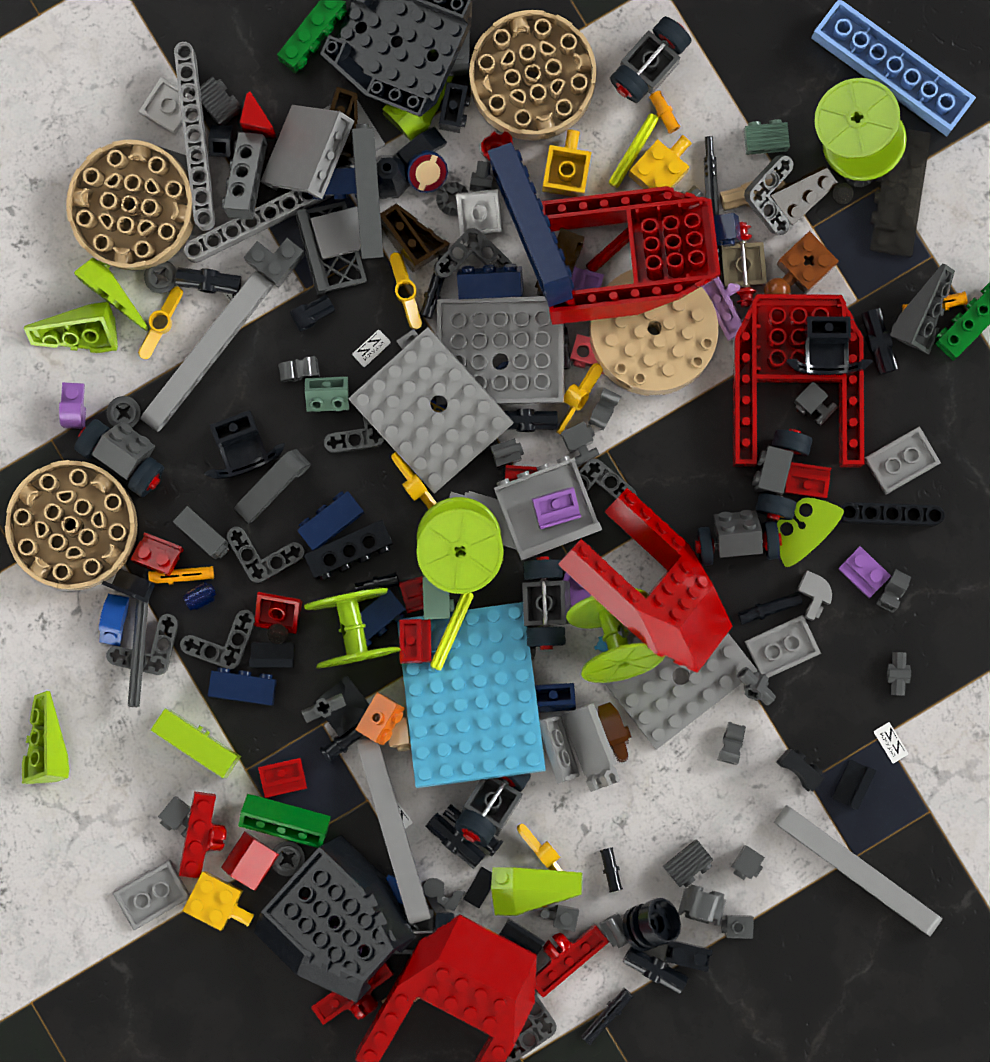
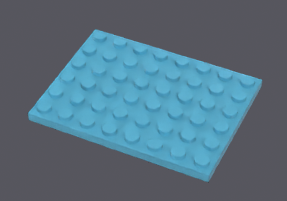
(481, 707)

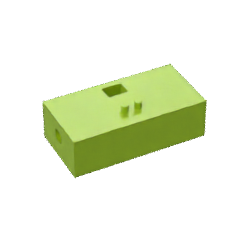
(195, 743)

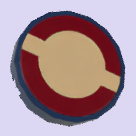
(426, 171)

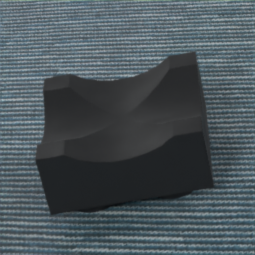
(349, 715)
(808, 774)

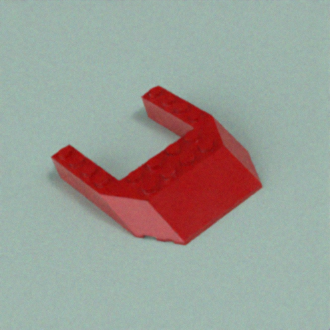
(669, 247)
(761, 349)
(680, 613)
(468, 976)

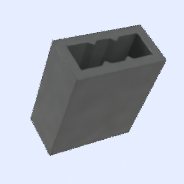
(202, 533)

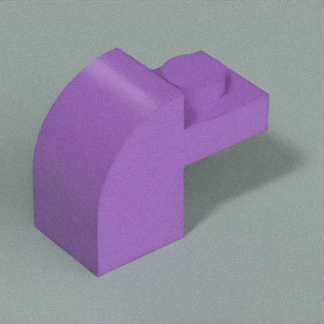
(71, 408)

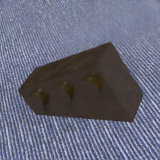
(346, 102)
(411, 238)
(571, 246)

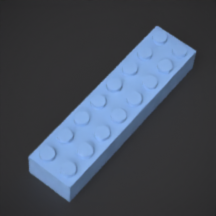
(890, 62)

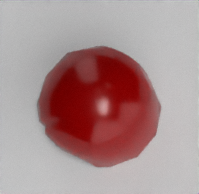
(493, 141)

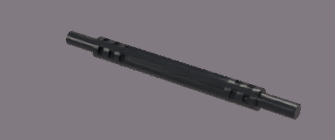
(711, 184)

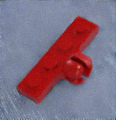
(200, 835)
(567, 957)
(334, 1003)

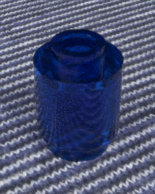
(199, 596)

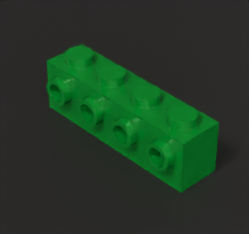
(310, 33)
(966, 326)
(280, 818)

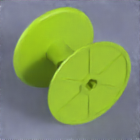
(860, 129)
(459, 545)
(351, 626)
(621, 658)

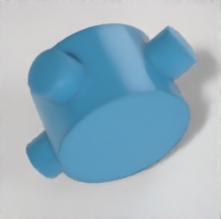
(601, 645)

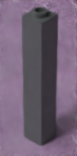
(367, 191)

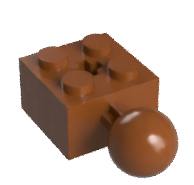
(796, 272)

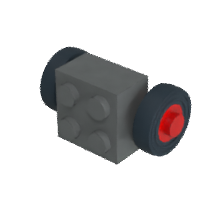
(738, 536)

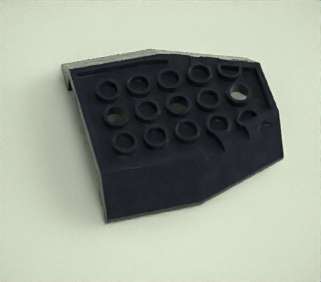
(405, 73)
(341, 887)

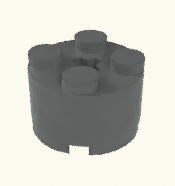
(702, 905)

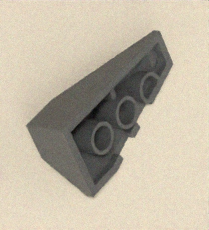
(919, 319)

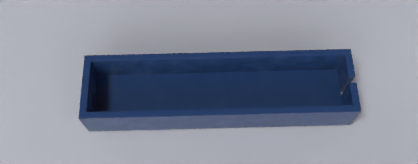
(531, 224)

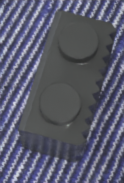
(217, 102)
(688, 864)

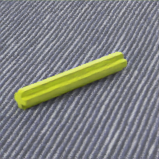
(633, 150)
(451, 631)

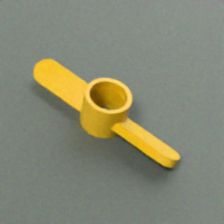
(402, 279)
(154, 335)
(578, 396)
(413, 485)
(544, 852)

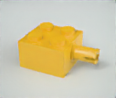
(661, 165)
(567, 168)
(216, 902)

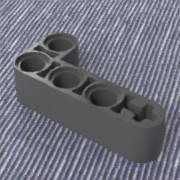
(271, 485)

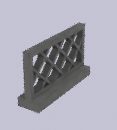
(314, 260)

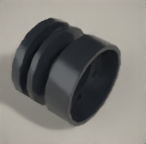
(651, 924)

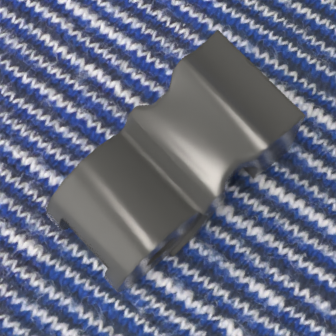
(297, 369)
(604, 408)
(893, 591)
(732, 743)
(435, 888)

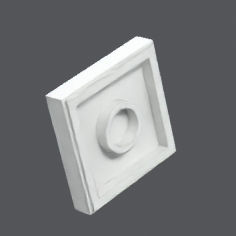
(164, 106)
(479, 211)

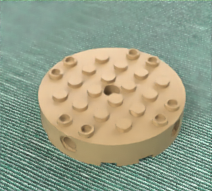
(526, 105)
(100, 201)
(658, 362)
(103, 526)

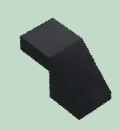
(427, 140)

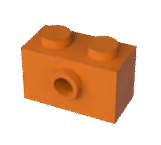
(380, 719)

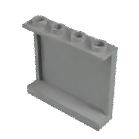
(307, 150)
(520, 516)

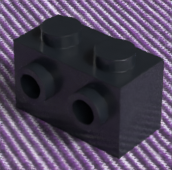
(453, 107)

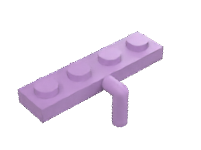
(725, 309)

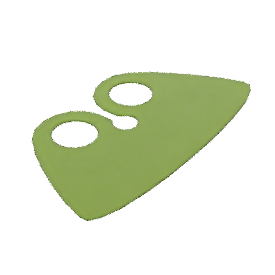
(818, 526)

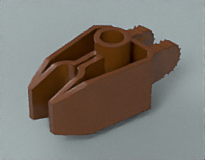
(615, 731)

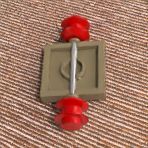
(744, 266)

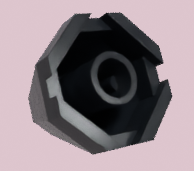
(391, 176)

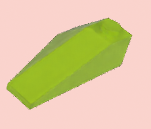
(411, 124)
(102, 281)
(84, 328)
(46, 752)
(527, 889)

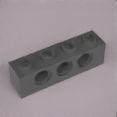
(244, 205)

